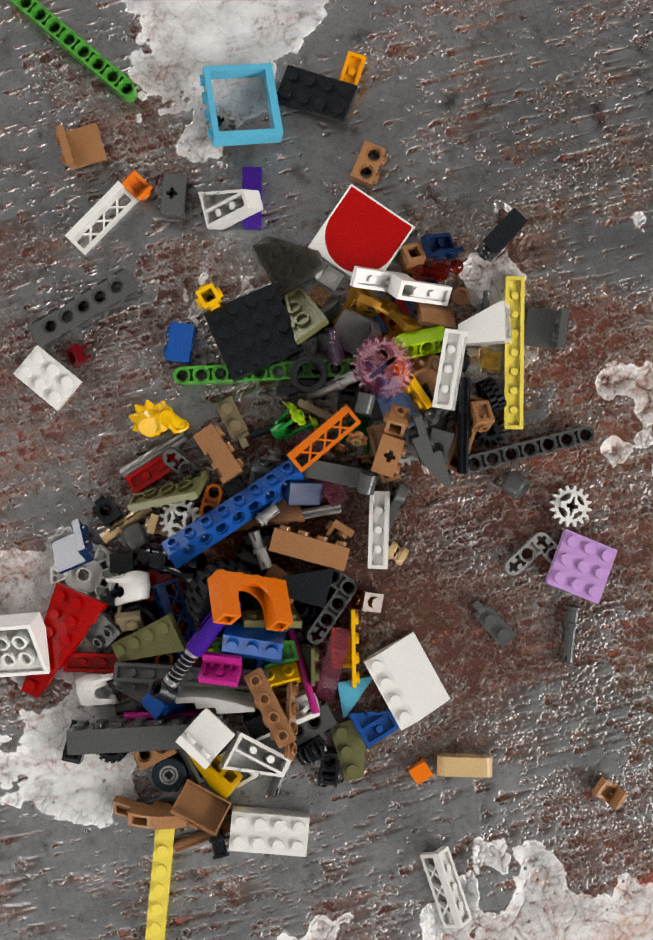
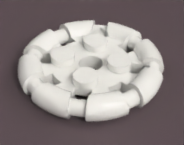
(95, 571)

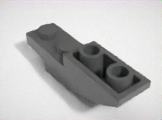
(431, 458)

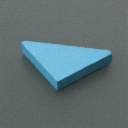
(350, 695)

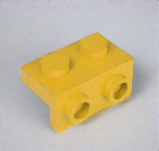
(281, 675)

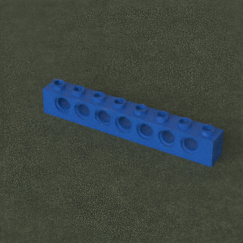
(230, 515)

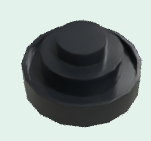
(307, 612)

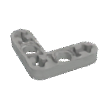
(536, 550)

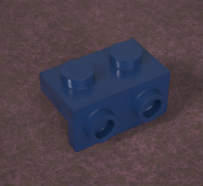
(440, 246)

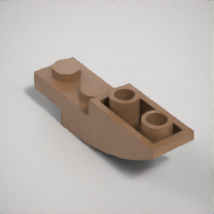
(145, 815)

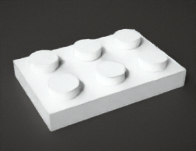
(47, 377)

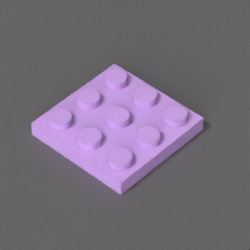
(581, 566)

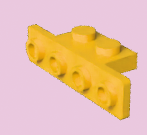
(352, 656)

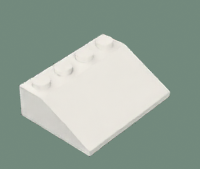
(23, 645)
(406, 680)

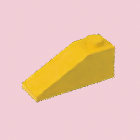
(219, 779)

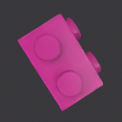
(220, 669)

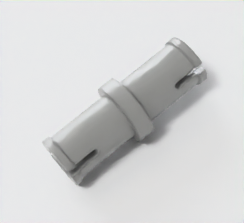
(260, 549)

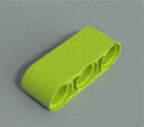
(422, 341)

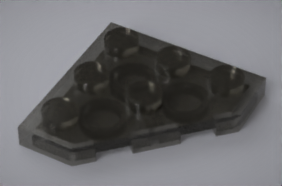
(288, 262)

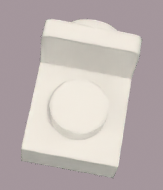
(329, 277)

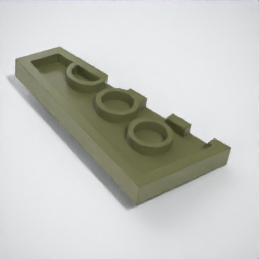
(169, 493)
(152, 640)

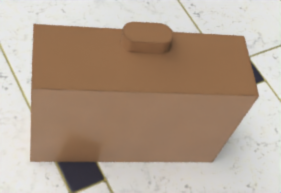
(200, 808)

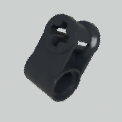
(348, 396)
(328, 771)

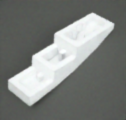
(221, 699)

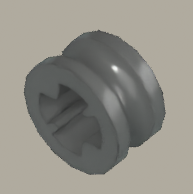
(275, 456)

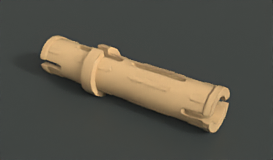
(117, 527)

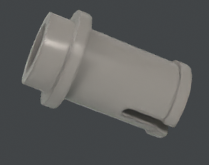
(267, 514)

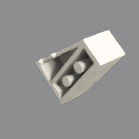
(229, 207)

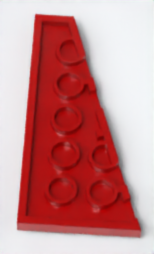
(66, 625)

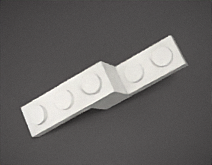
(400, 286)

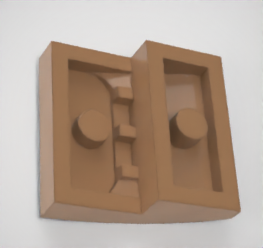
(434, 315)

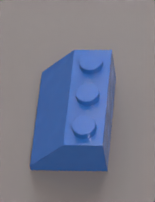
(253, 643)

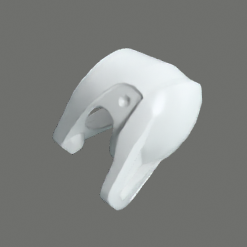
(135, 586)
(89, 689)

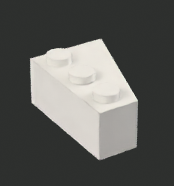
(252, 756)

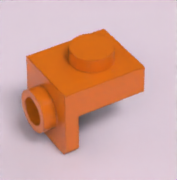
(137, 186)

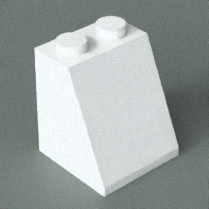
(489, 326)

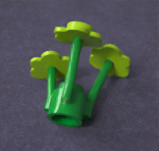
(281, 429)

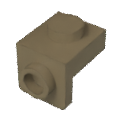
(129, 620)

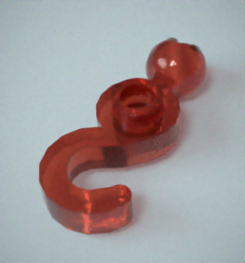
(438, 271)

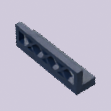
(165, 607)

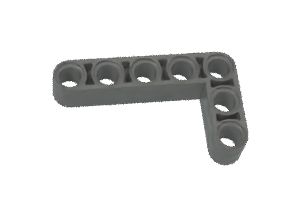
(367, 406)

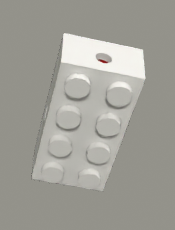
(269, 831)

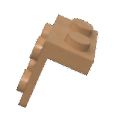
(80, 146)

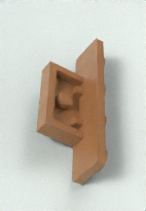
(270, 708)
(290, 709)

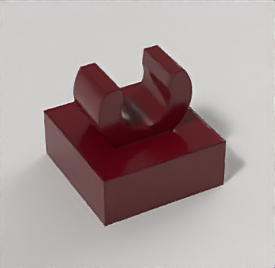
(76, 356)

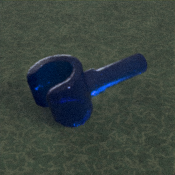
(257, 663)

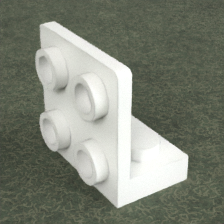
(205, 738)

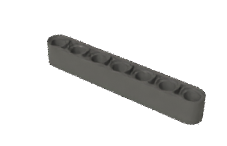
(537, 445)

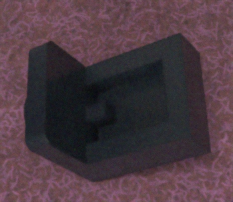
(111, 595)

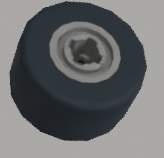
(170, 766)

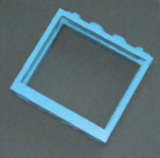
(241, 137)

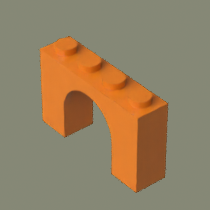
(270, 593)

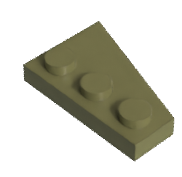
(349, 749)

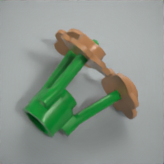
(358, 437)

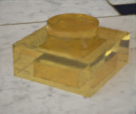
(491, 360)

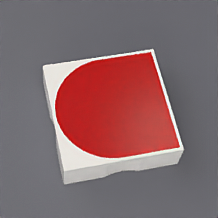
(361, 234)

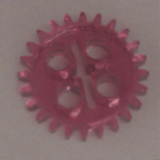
(371, 352)

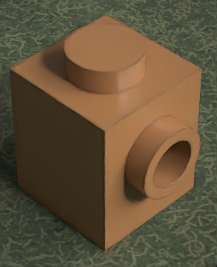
(411, 256)

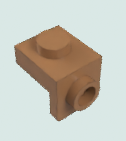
(609, 792)

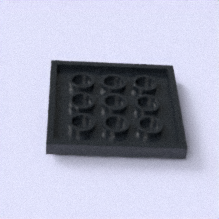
(253, 332)

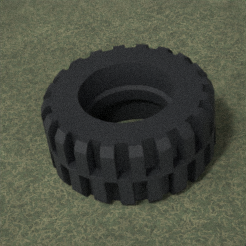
(198, 596)

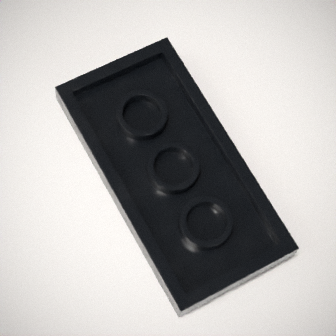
(316, 94)

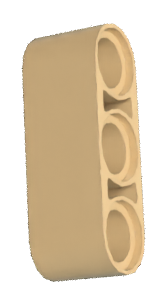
(464, 765)

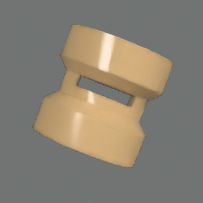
(400, 555)

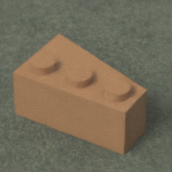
(219, 453)

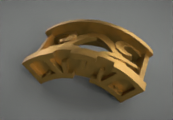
(365, 298)

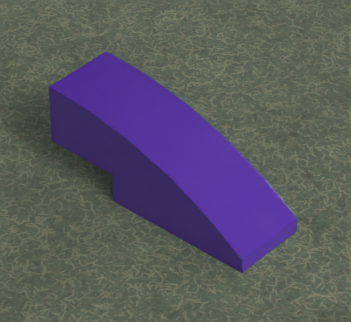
(252, 181)

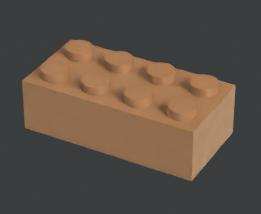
(309, 548)

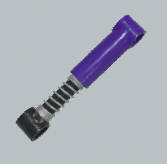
(166, 688)

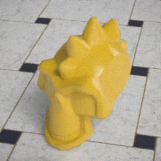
(156, 418)

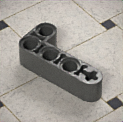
(342, 473)
(334, 613)

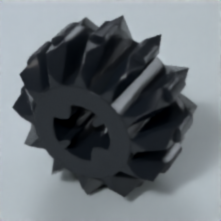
(496, 431)
(311, 750)

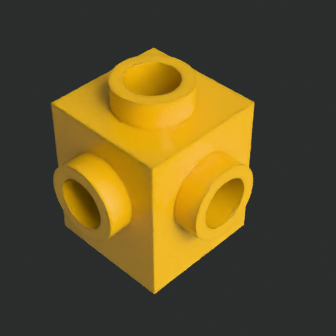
(206, 291)

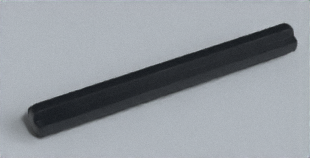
(463, 426)

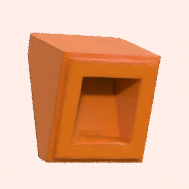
(420, 771)

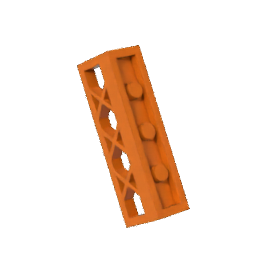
(321, 432)

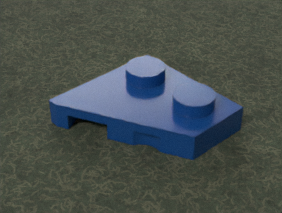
(373, 726)

